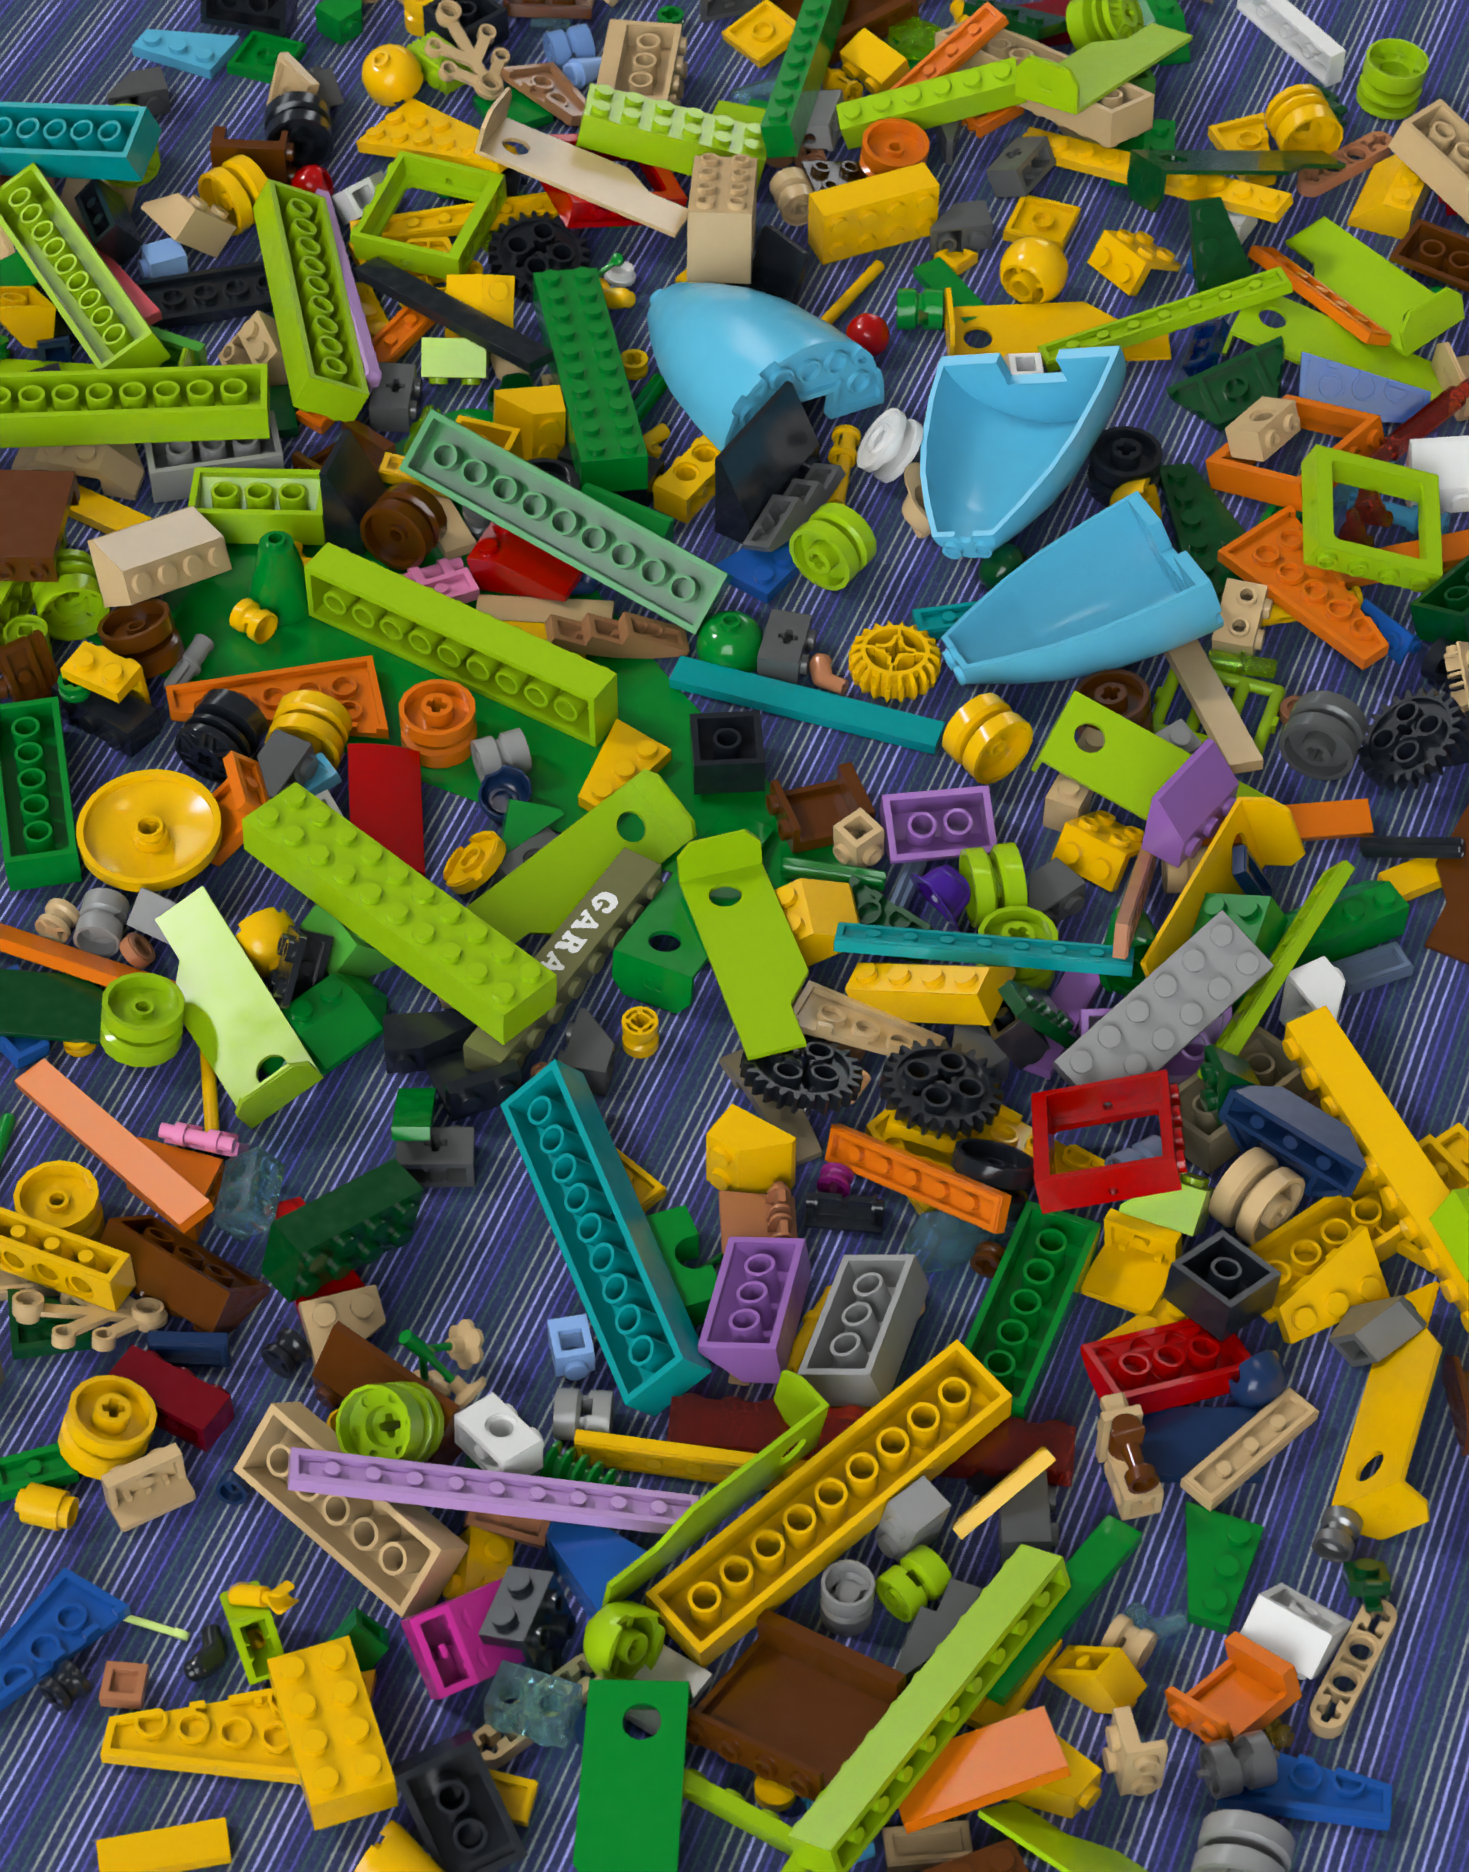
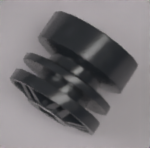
(218, 725)

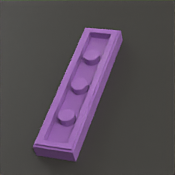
(1073, 993)

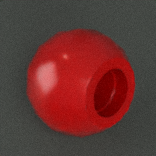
(313, 178)
(869, 332)

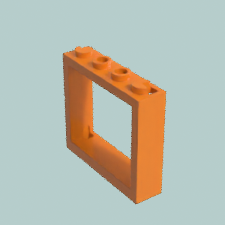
(1237, 476)

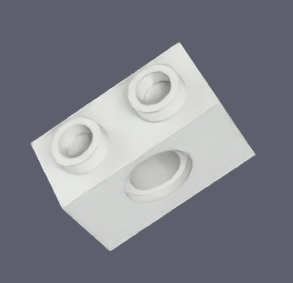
(498, 1438)

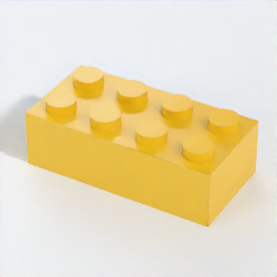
(872, 213)
(332, 1733)

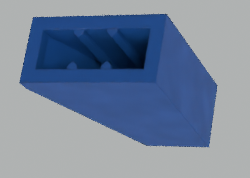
(589, 1559)

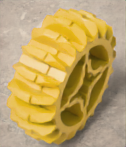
(894, 661)

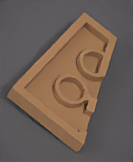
(548, 88)

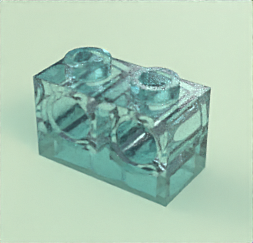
(249, 1193)
(537, 1696)

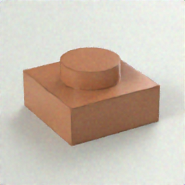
(124, 1685)

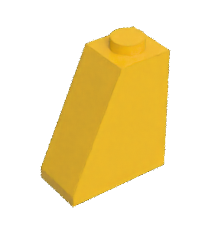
(1070, 1793)

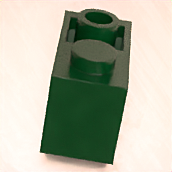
(1219, 1074)

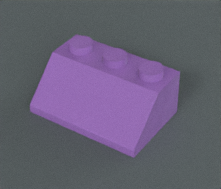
(1190, 806)
(936, 823)

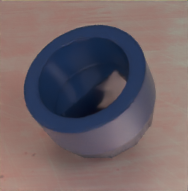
(227, 1488)

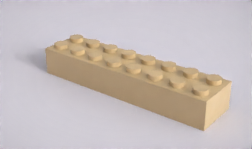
(1108, 121)

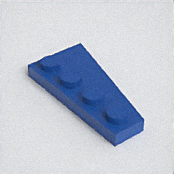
(760, 572)

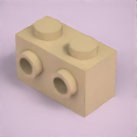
(1243, 611)

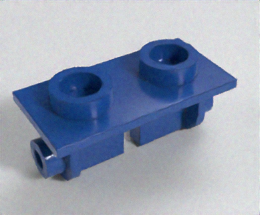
(1398, 637)

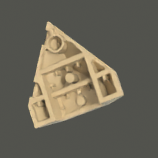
(114, 464)

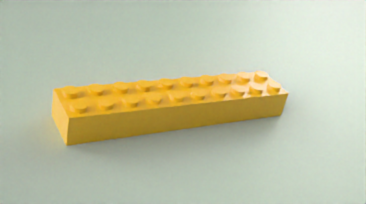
(828, 1504)

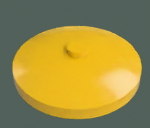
(149, 830)

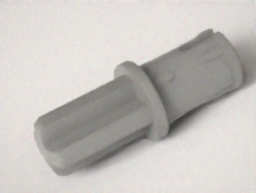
(191, 661)

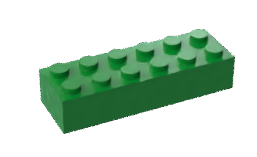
(36, 797)
(1032, 1300)

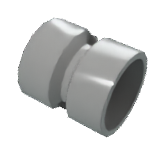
(508, 749)
(101, 922)
(572, 1404)
(847, 1598)

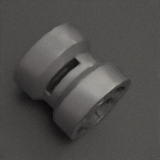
(1337, 1534)

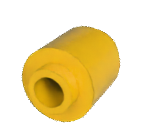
(47, 1507)

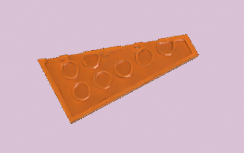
(1313, 596)
(348, 681)

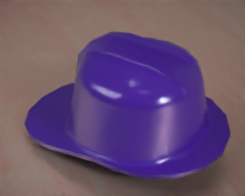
(945, 891)

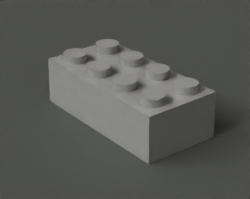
(173, 463)
(865, 1328)

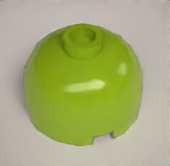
(623, 1640)

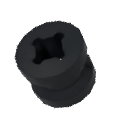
(286, 1352)
(65, 1686)

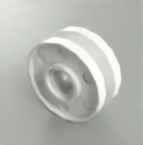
(889, 445)

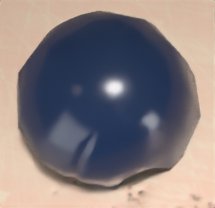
(500, 786)
(1260, 1380)

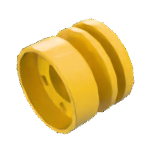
(1303, 120)

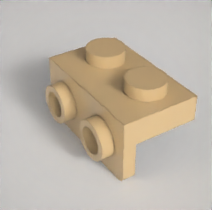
(147, 1487)
(1135, 1764)

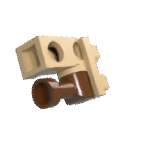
(1120, 1446)

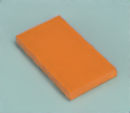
(986, 1769)

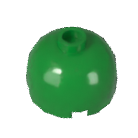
(730, 640)

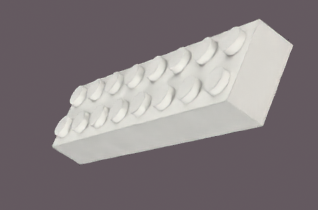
(1298, 37)

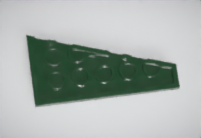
(1199, 521)

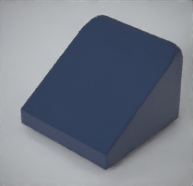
(55, 349)

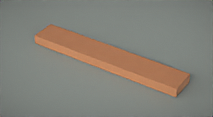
(1133, 904)

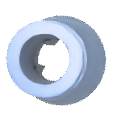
(582, 70)

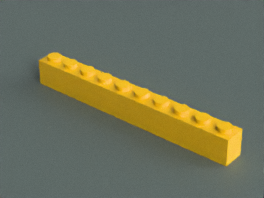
(1389, 1149)

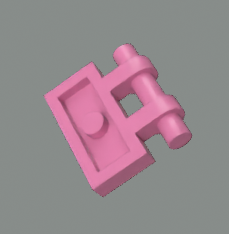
(447, 578)
(194, 1137)

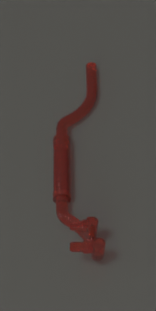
(1368, 504)

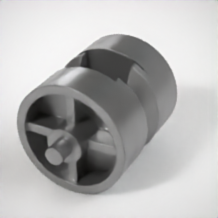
(1238, 1764)

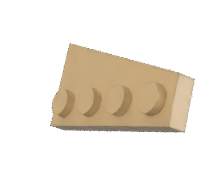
(853, 1023)

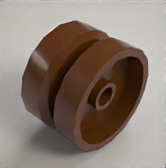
(403, 526)
(143, 634)
(1120, 692)

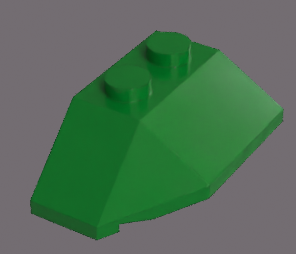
(1167, 14)
(334, 1020)

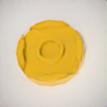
(475, 864)

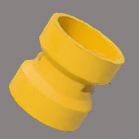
(255, 622)
(640, 1032)

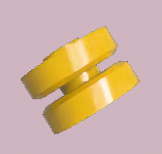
(235, 189)
(316, 720)
(987, 738)
(63, 1197)
(106, 1425)

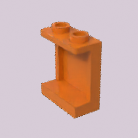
(237, 798)
(1237, 1695)

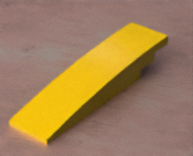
(1307, 1238)

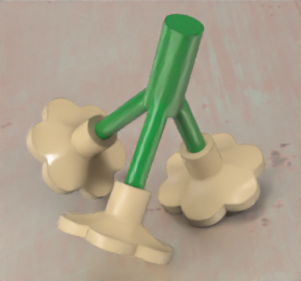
(463, 1346)

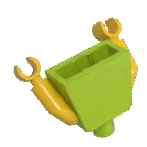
(252, 1623)

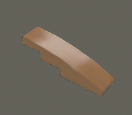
(623, 638)

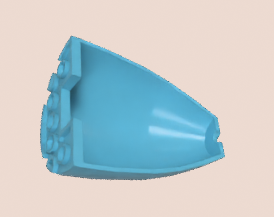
(736, 346)
(1009, 443)
(1086, 604)

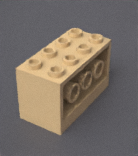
(645, 59)
(722, 219)

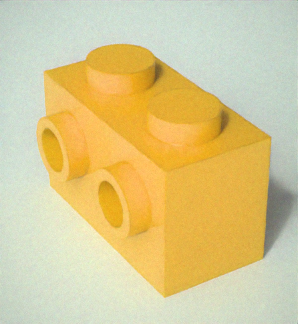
(873, 62)

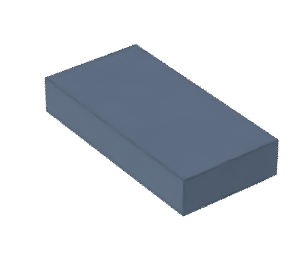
(1374, 968)

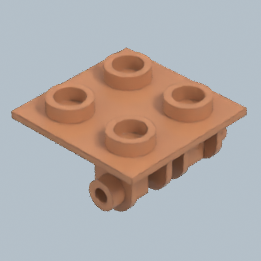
(757, 1214)

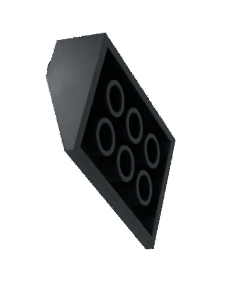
(762, 462)

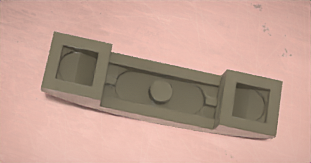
(794, 1124)

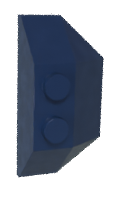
(1297, 1136)

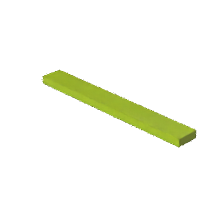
(1174, 315)
(1284, 958)

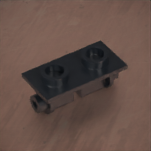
(843, 1213)

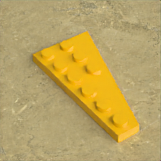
(427, 133)
(218, 1738)

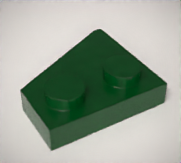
(35, 1339)

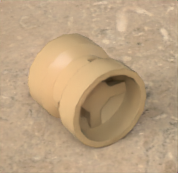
(1135, 1642)

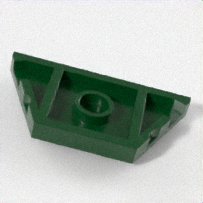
(1233, 385)

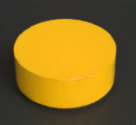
(773, 1795)

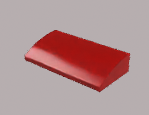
(388, 798)
(1164, 1365)

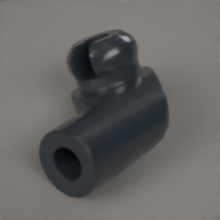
(209, 1658)

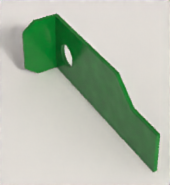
(668, 977)
(631, 1785)

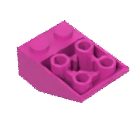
(449, 1644)

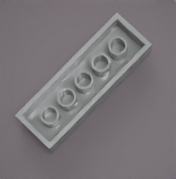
(1168, 1007)

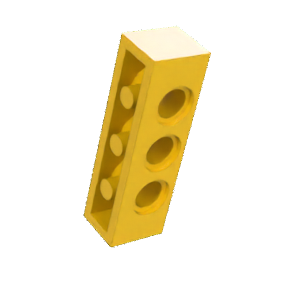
(688, 482)
(64, 1261)

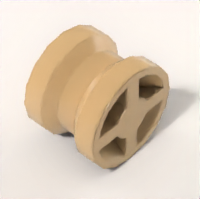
(57, 920)

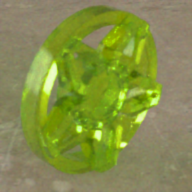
(914, 36)

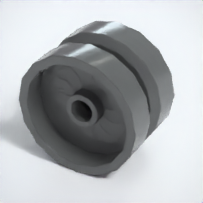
(1323, 735)

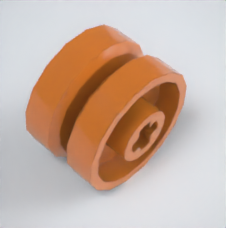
(892, 146)
(438, 722)

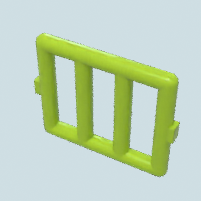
(1243, 685)

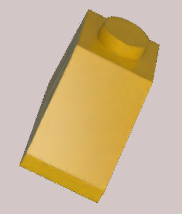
(1097, 1677)

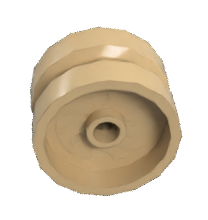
(1256, 1195)

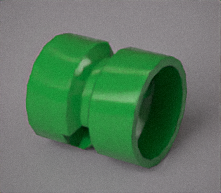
(919, 309)

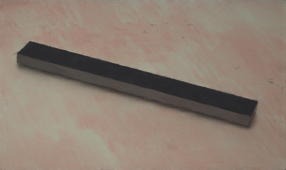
(454, 314)

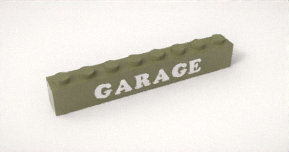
(578, 951)

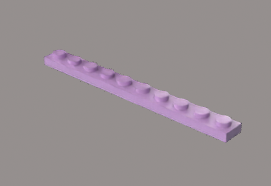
(368, 355)
(485, 1491)

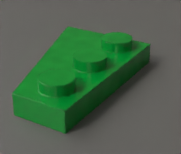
(1218, 1564)

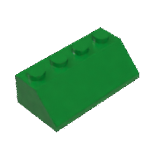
(1356, 921)

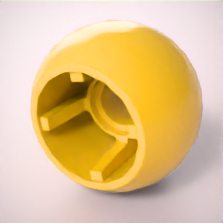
(1033, 270)

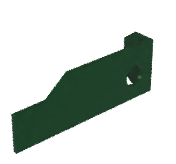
(1149, 169)
(49, 1007)

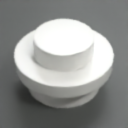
(621, 276)

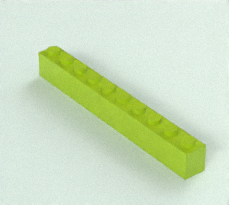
(929, 1712)

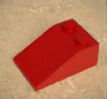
(517, 567)

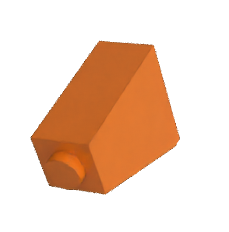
(198, 1169)

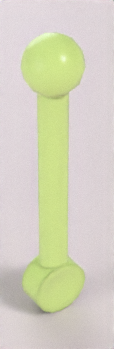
(175, 1632)

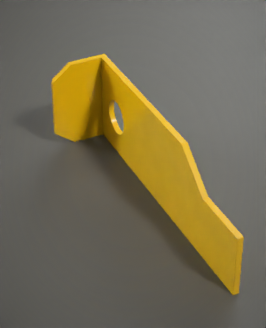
(1027, 326)
(1271, 838)
(1389, 1427)

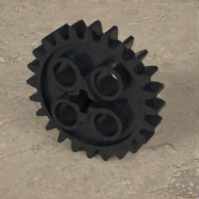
(534, 247)
(1412, 739)
(826, 1073)
(941, 1089)

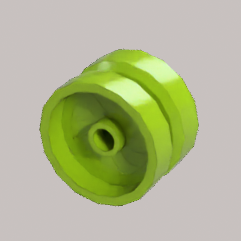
(832, 546)
(993, 879)
(1022, 923)
(142, 1019)

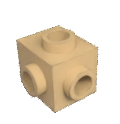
(858, 840)

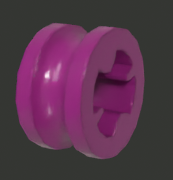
(835, 1179)

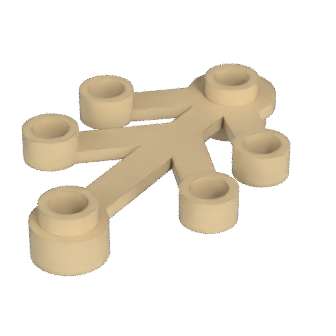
(485, 83)
(133, 1315)

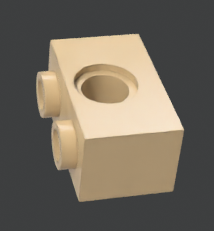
(1263, 429)

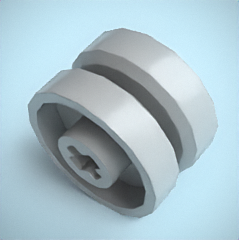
(1242, 1843)

